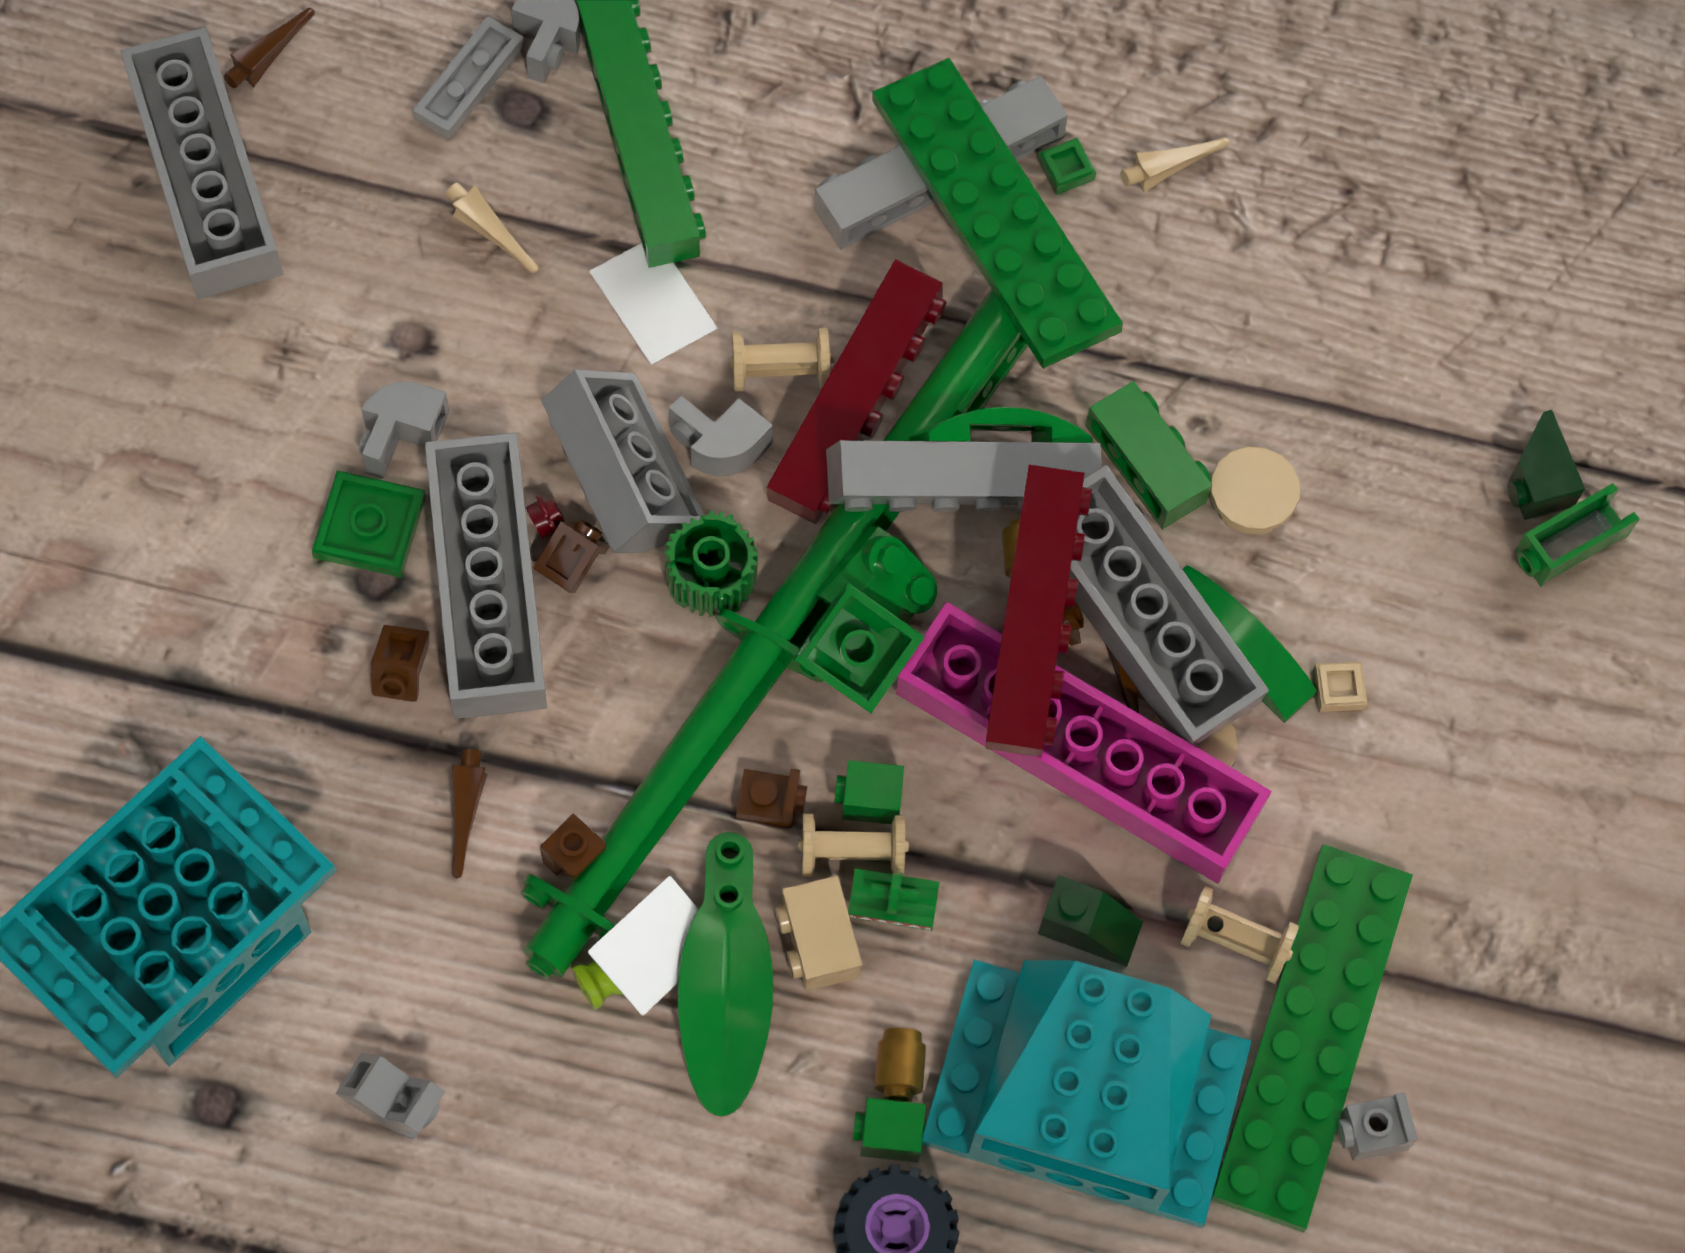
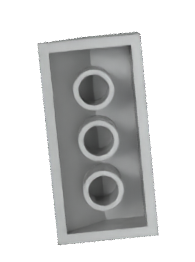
(621, 459)

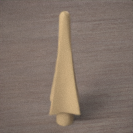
(1156, 166)
(476, 213)

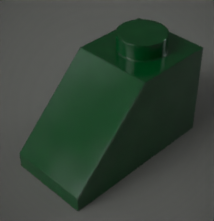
(1545, 473)
(1090, 921)

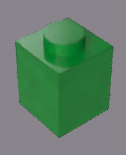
(870, 791)
(890, 1130)

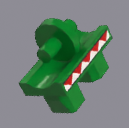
(893, 899)

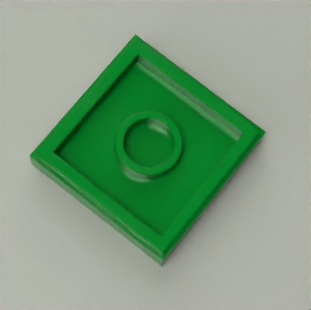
(369, 524)

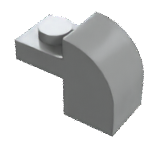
(554, 31)
(396, 413)
(723, 445)
(390, 1095)

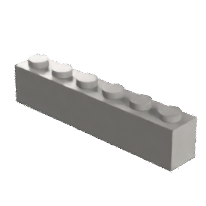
(890, 188)
(945, 472)

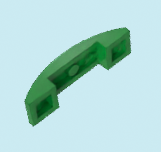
(1043, 426)
(1279, 671)

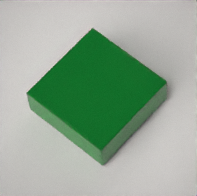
(1066, 166)

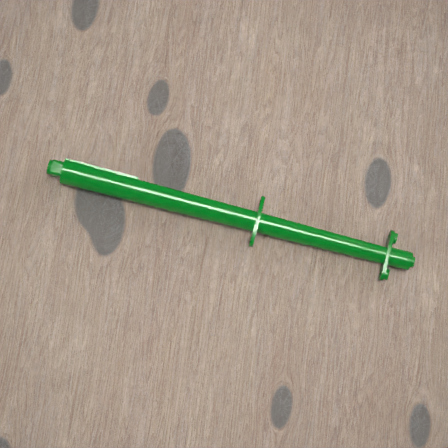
(957, 385)

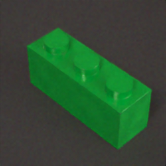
(1149, 454)

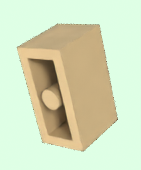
(820, 934)

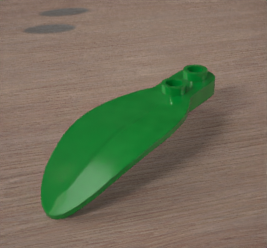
(725, 983)

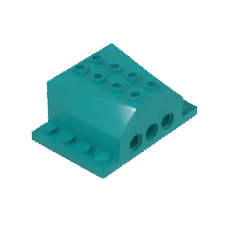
(165, 913)
(1089, 1085)

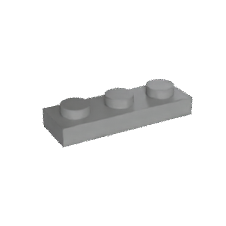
(468, 77)

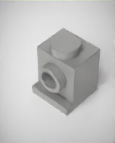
(1364, 1142)

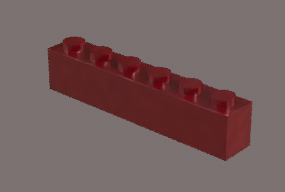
(858, 386)
(1036, 610)

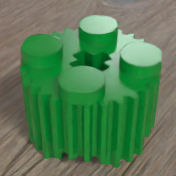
(705, 586)

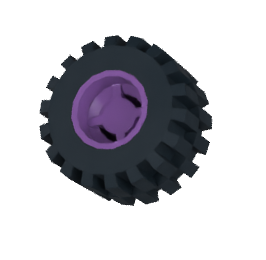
(896, 1215)

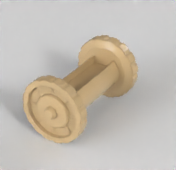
(780, 359)
(853, 845)
(1241, 935)

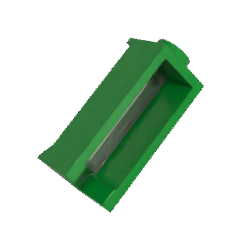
(1573, 536)

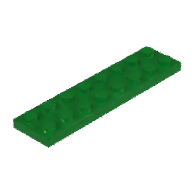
(997, 213)
(1312, 1039)

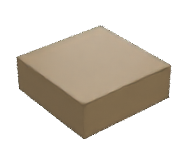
(1340, 686)

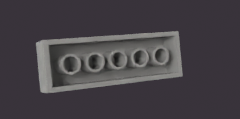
(202, 163)
(485, 576)
(1158, 619)

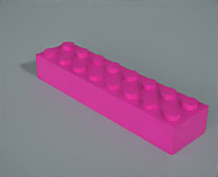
(1099, 753)

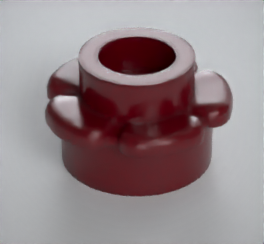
(545, 516)

